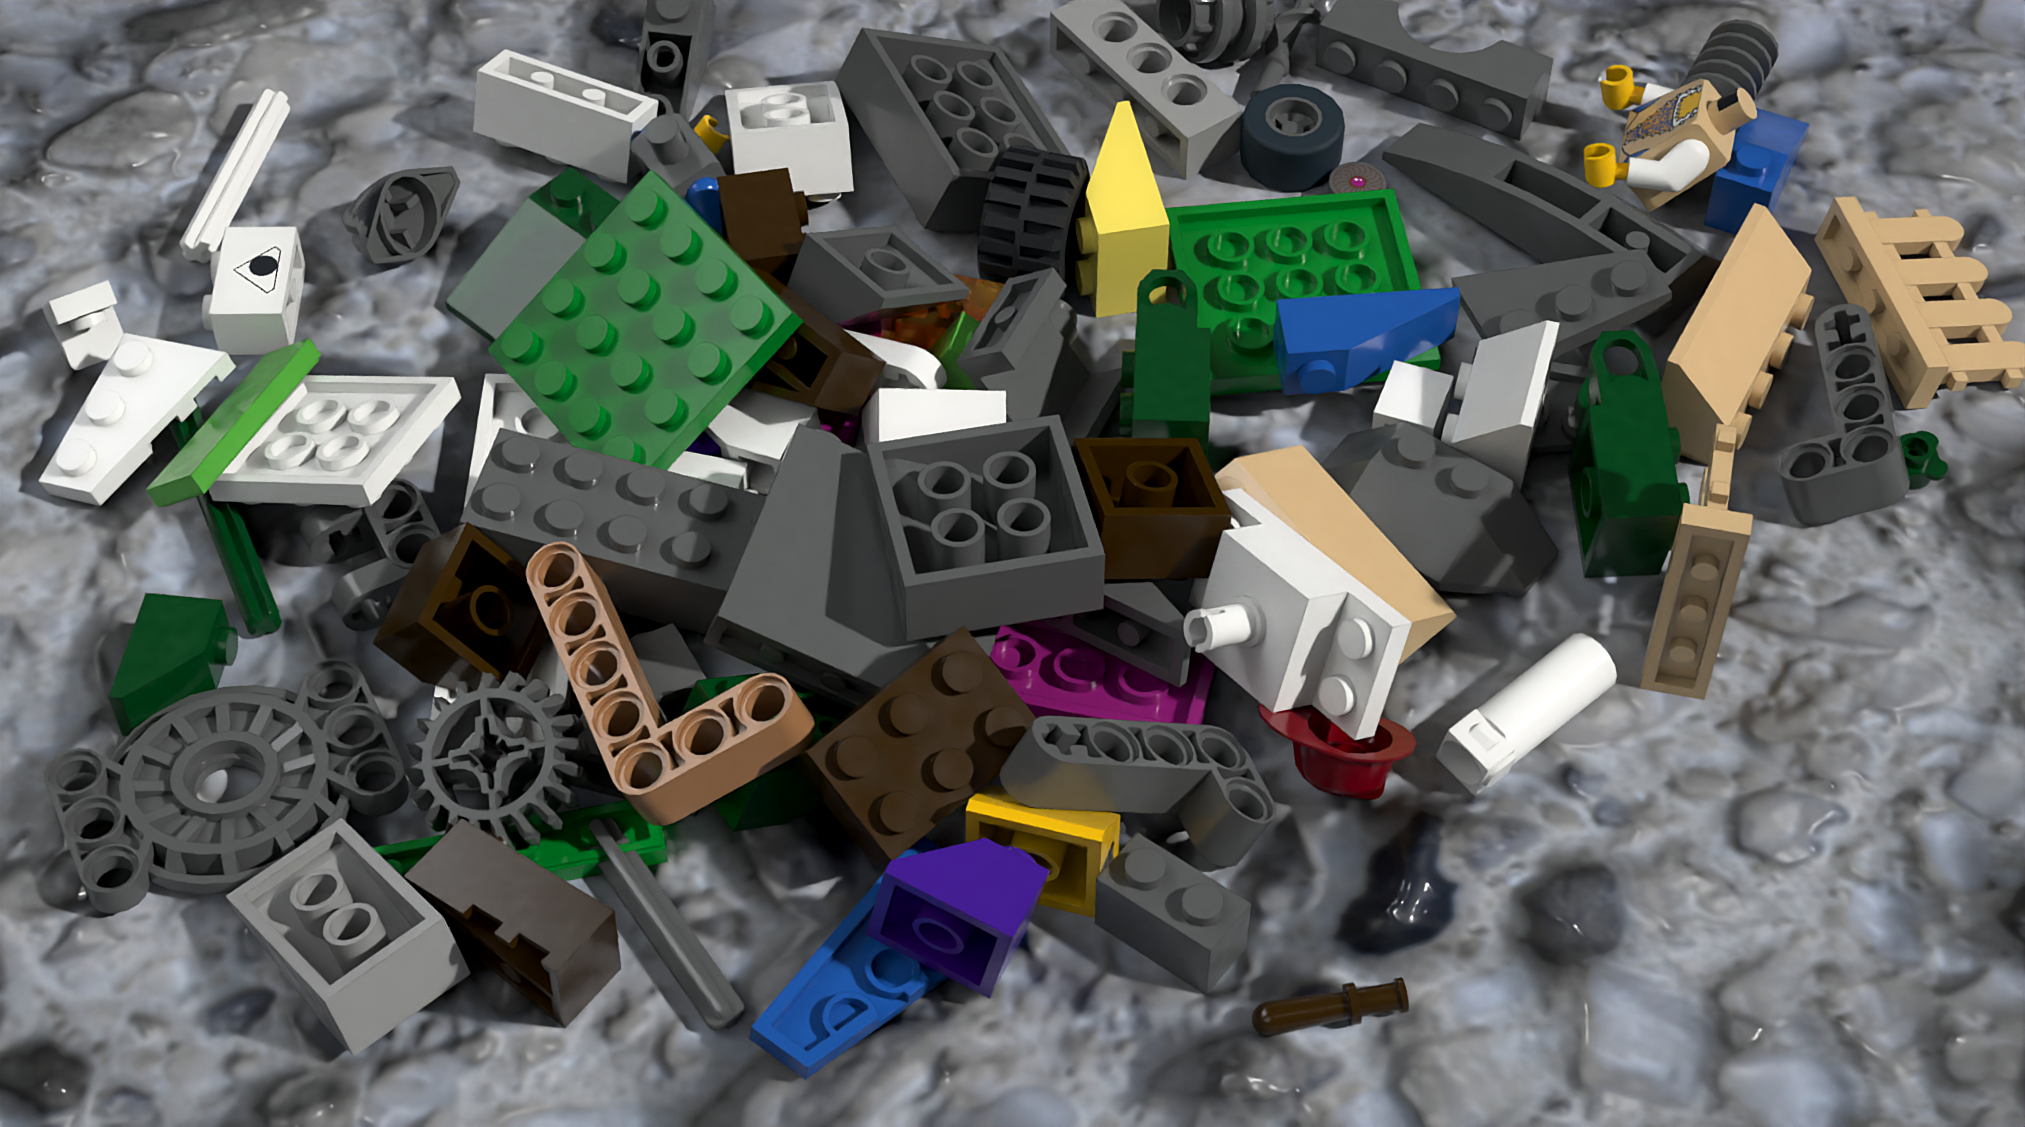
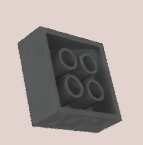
(986, 527)

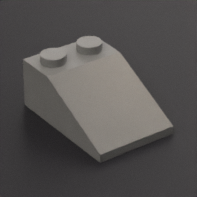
(350, 935)

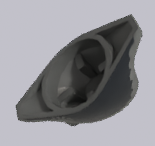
(401, 213)

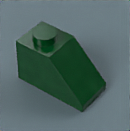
(171, 654)

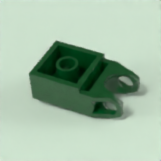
(1167, 366)
(1624, 466)

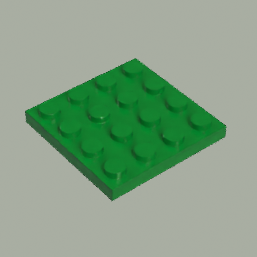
(1284, 249)
(644, 331)

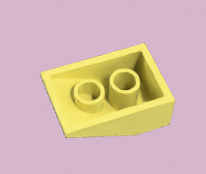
(1123, 222)

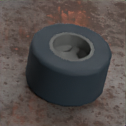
(1291, 137)

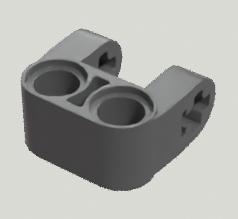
(394, 526)

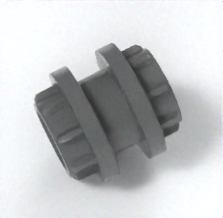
(1215, 28)

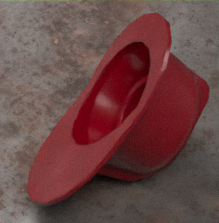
(1334, 759)

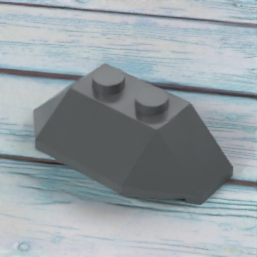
(1443, 510)

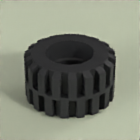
(1032, 215)

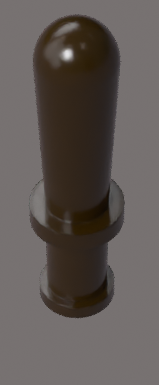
(1309, 1011)

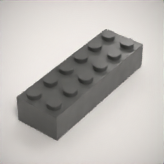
(647, 532)

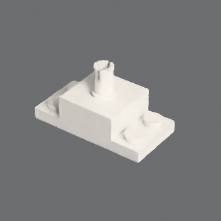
(1294, 623)

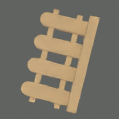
(1909, 330)
(1698, 582)

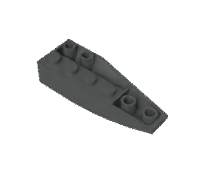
(1549, 210)

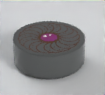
(1355, 178)

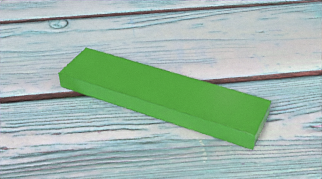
(233, 424)

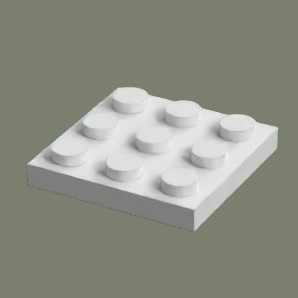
(337, 440)

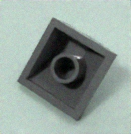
(870, 275)

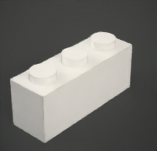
(561, 115)

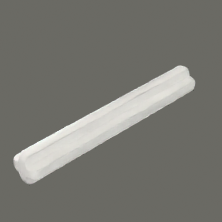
(235, 176)

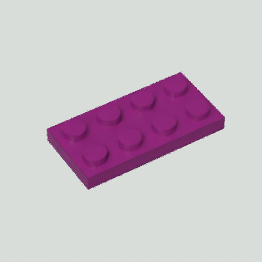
(1074, 679)

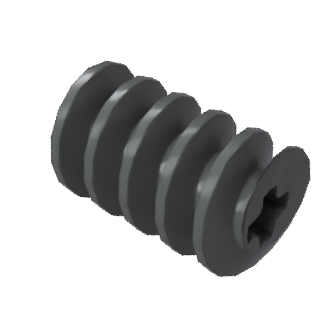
(1735, 57)

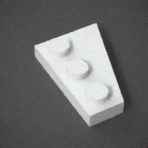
(127, 408)

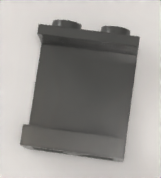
(1030, 360)

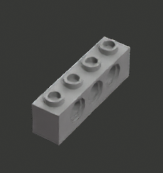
(1170, 98)

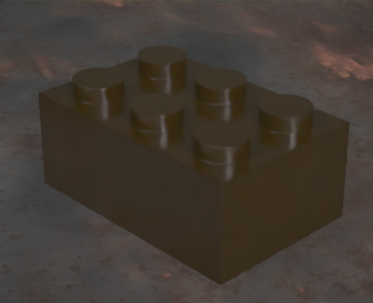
(917, 747)

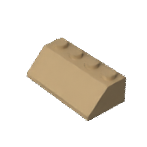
(1737, 335)
(1321, 512)

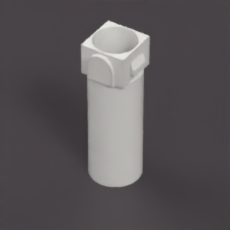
(1526, 712)

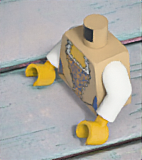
(1668, 138)

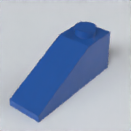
(1757, 169)
(1353, 337)

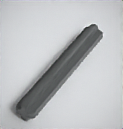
(666, 929)

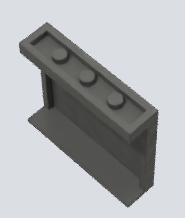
(817, 580)

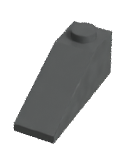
(1135, 627)

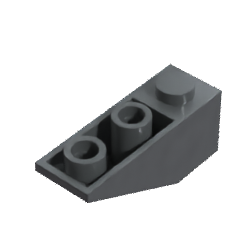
(674, 53)

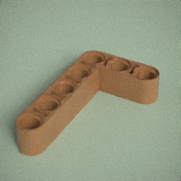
(626, 716)

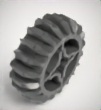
(485, 713)

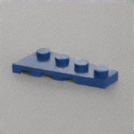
(842, 992)

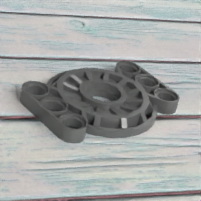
(159, 767)

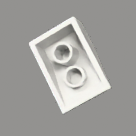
(794, 129)

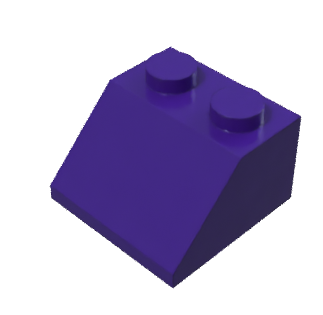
(959, 909)

